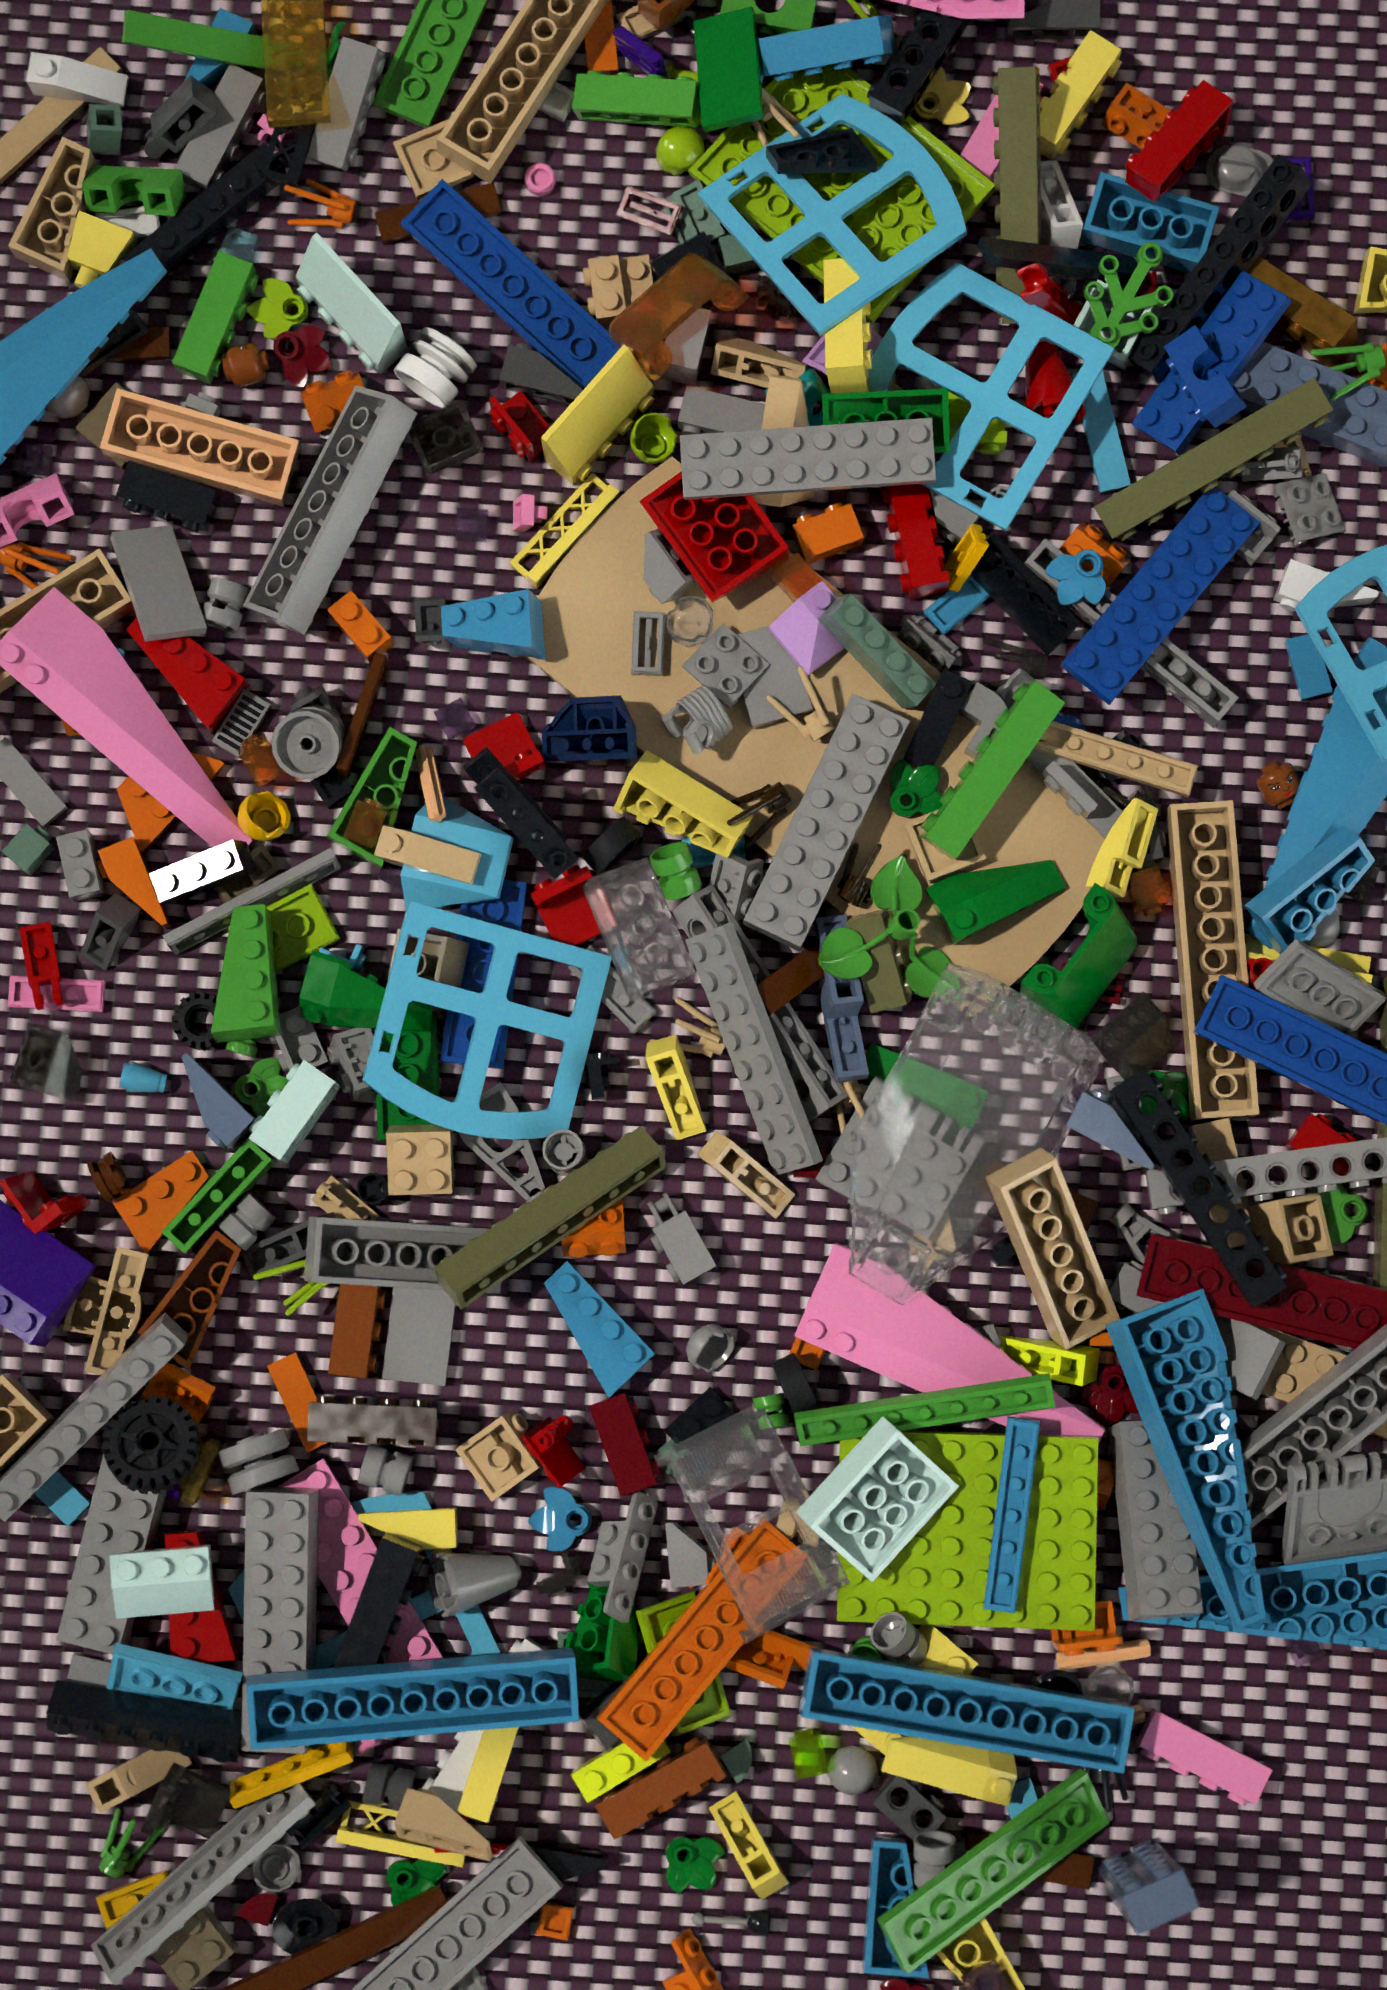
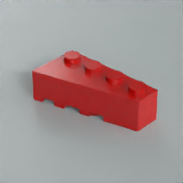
(1178, 143)
(915, 540)
(201, 1634)

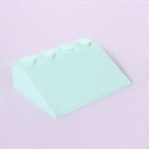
(350, 306)
(877, 1499)

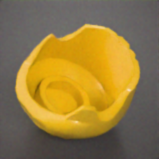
(263, 816)

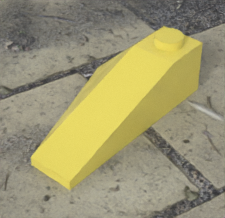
(953, 1767)

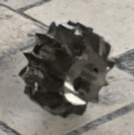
(773, 303)

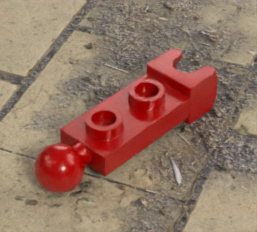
(1047, 293)

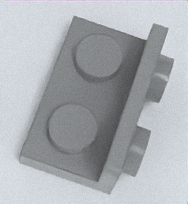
(736, 882)
(298, 1041)
(350, 1053)

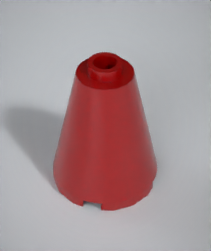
(1047, 381)

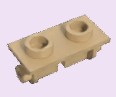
(336, 1198)

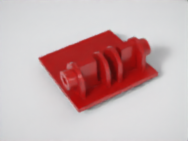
(553, 1451)

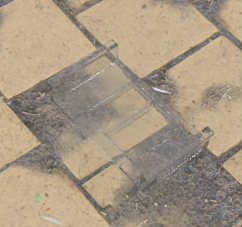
(724, 1459)

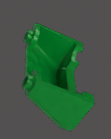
(1091, 968)

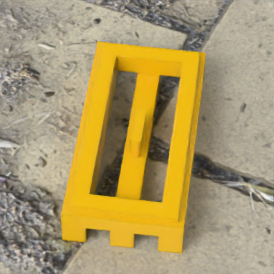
(965, 556)

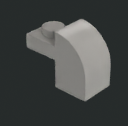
(982, 709)

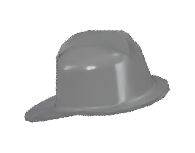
(1236, 168)

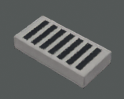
(241, 722)

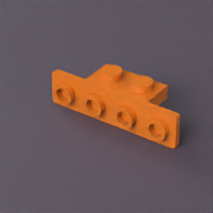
(770, 1658)
(697, 1972)

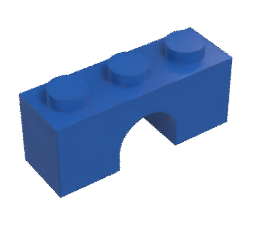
(1191, 358)

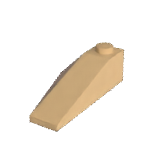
(784, 409)

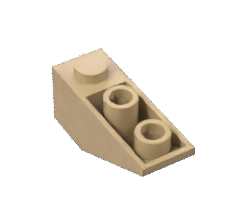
(132, 1777)

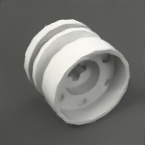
(438, 363)

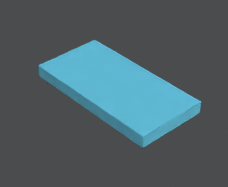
(172, 1678)

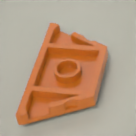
(146, 814)

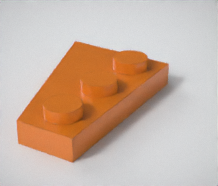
(160, 1198)

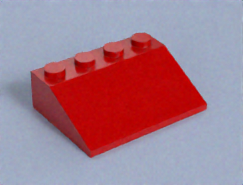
(716, 538)

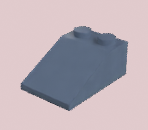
(219, 1108)
(1106, 1123)

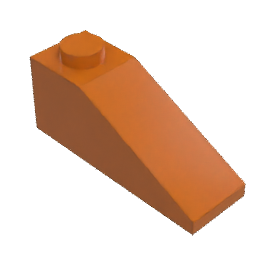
(128, 870)

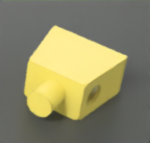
(97, 247)

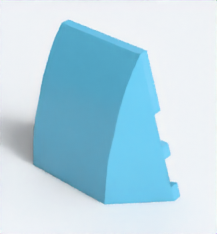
(464, 831)

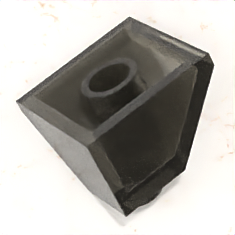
(47, 1063)

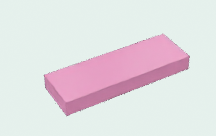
(77, 995)

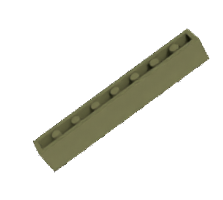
(1018, 163)
(1214, 458)
(550, 1217)

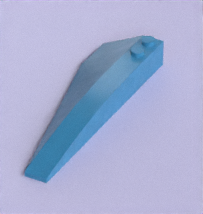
(55, 345)
(1341, 784)
(1184, 1400)
(1310, 1601)

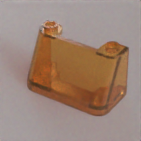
(668, 305)

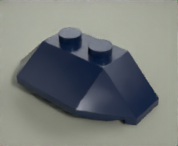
(590, 731)

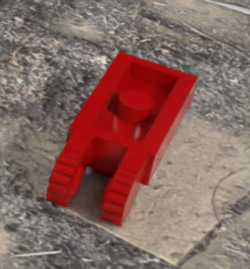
(41, 961)

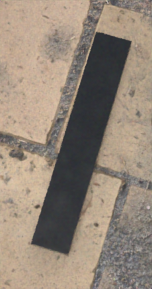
(1054, 258)

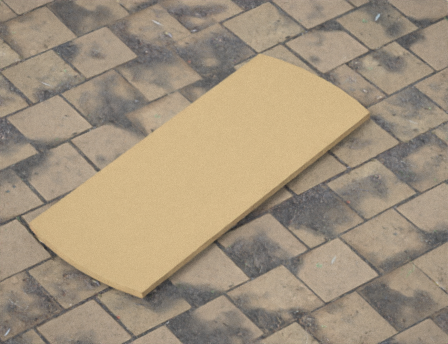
(589, 654)

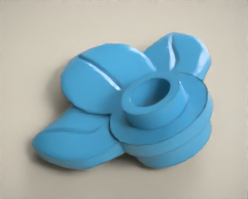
(1074, 580)
(555, 1519)

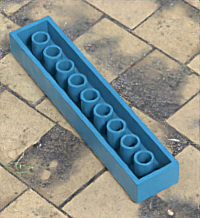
(412, 1698)
(966, 1710)

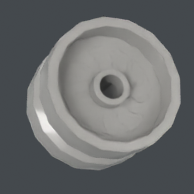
(296, 754)
(258, 1460)

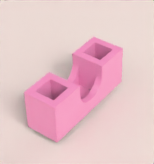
(38, 501)

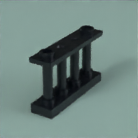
(520, 812)

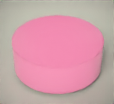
(539, 179)

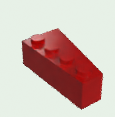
(195, 674)

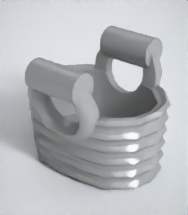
(707, 719)

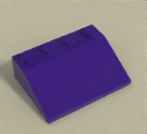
(36, 1279)

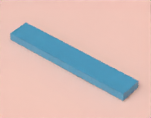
(1011, 1514)

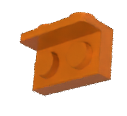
(1134, 116)

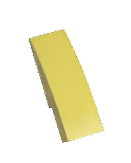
(1123, 848)
(487, 1773)

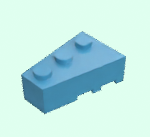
(497, 623)

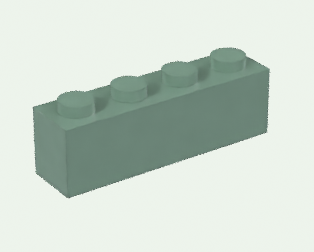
(877, 651)

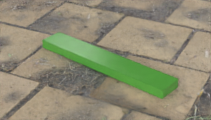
(193, 39)

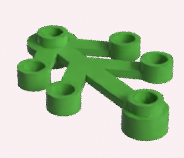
(1124, 301)

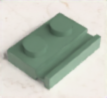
(696, 214)

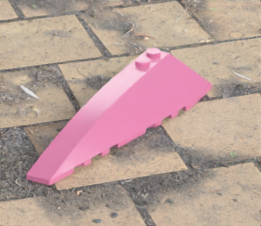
(92, 688)
(917, 1344)

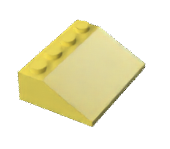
(597, 417)

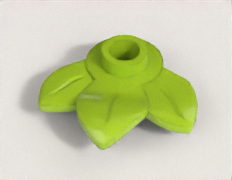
(274, 308)

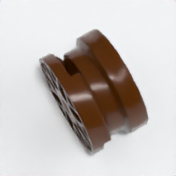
(109, 1176)

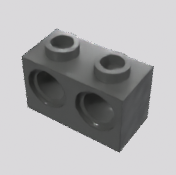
(903, 1813)

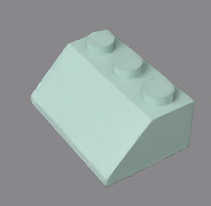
(293, 1111)
(162, 1581)

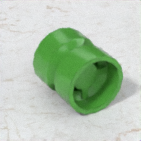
(677, 876)

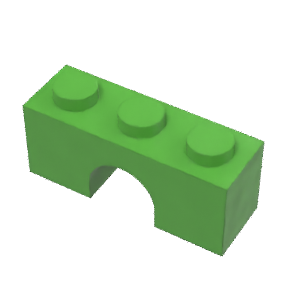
(792, 17)
(113, 186)

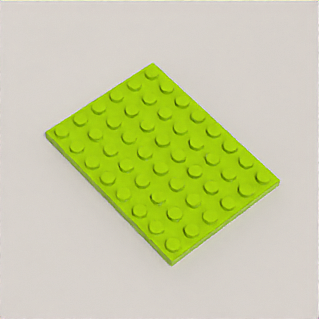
(883, 223)
(946, 1563)

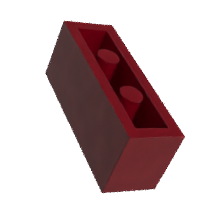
(624, 1444)

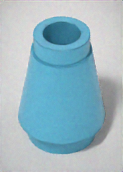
(141, 1079)

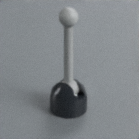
(757, 1922)

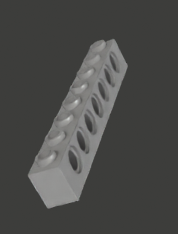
(1167, 663)
(806, 1064)
(1322, 1157)

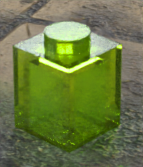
(808, 1753)

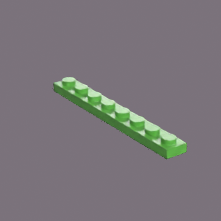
(926, 1409)

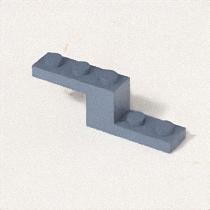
(840, 1007)

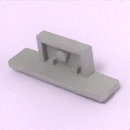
(1078, 789)
(621, 1556)

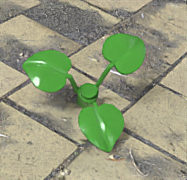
(894, 889)

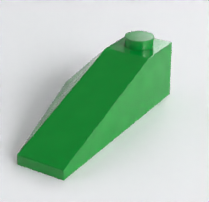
(892, 405)
(602, 1644)

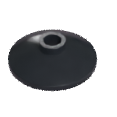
(294, 1935)

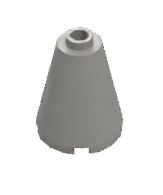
(469, 1579)

